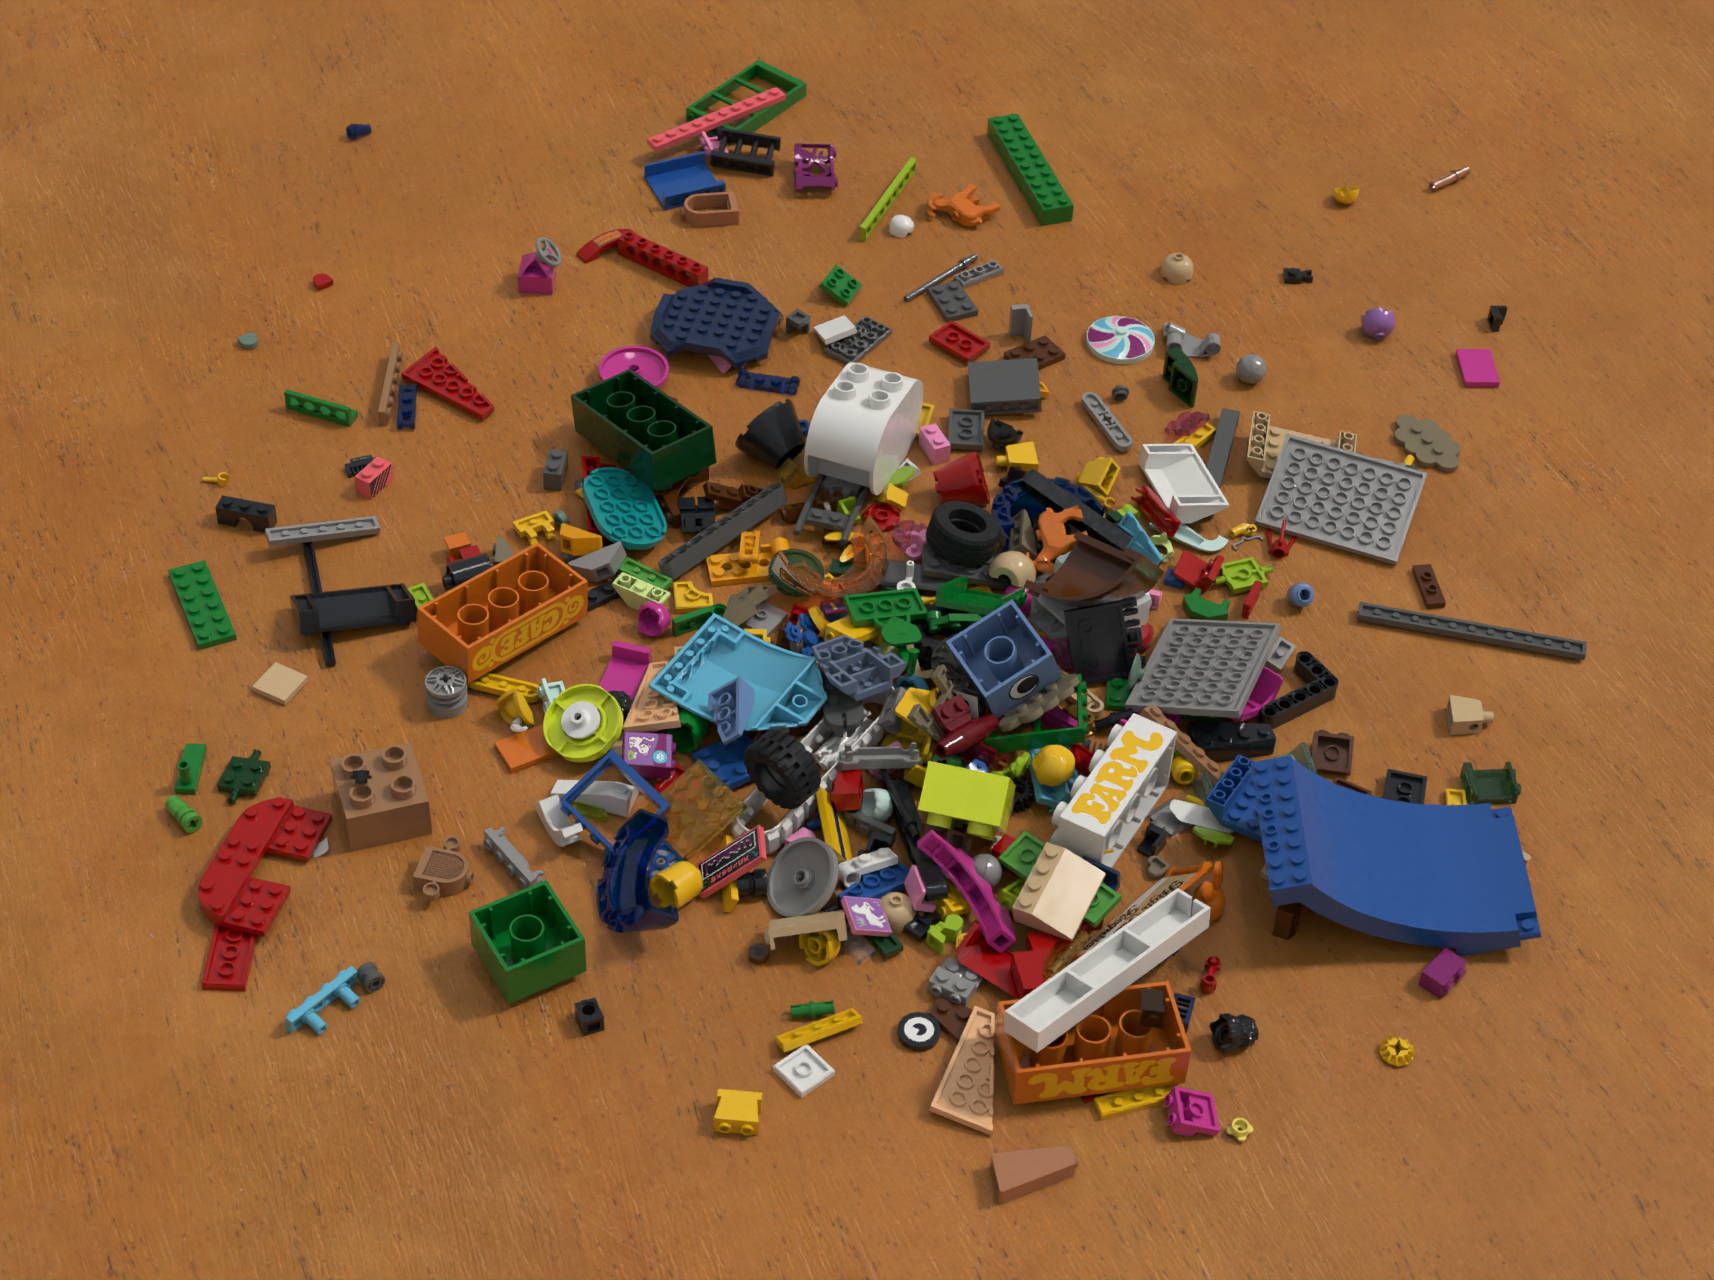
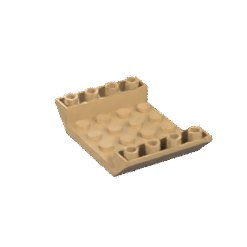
(1267, 442)

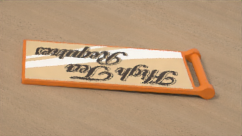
(1173, 879)

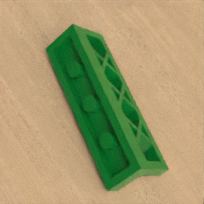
(320, 408)

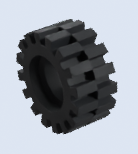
(1027, 791)

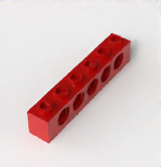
(661, 260)

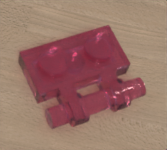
(1187, 423)

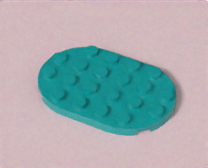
(624, 508)

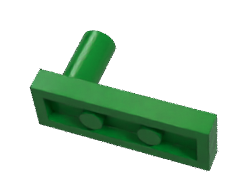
(190, 768)

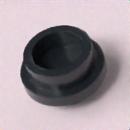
(361, 776)

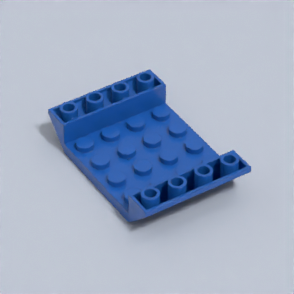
(1235, 800)

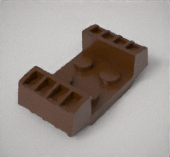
(1287, 920)

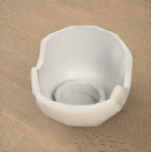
(900, 226)

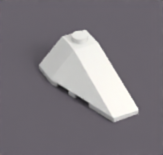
(609, 795)

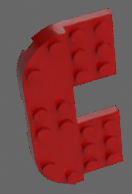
(272, 827)

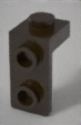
(1152, 1008)

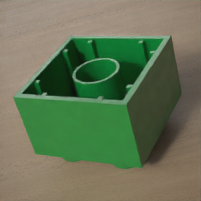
(527, 941)

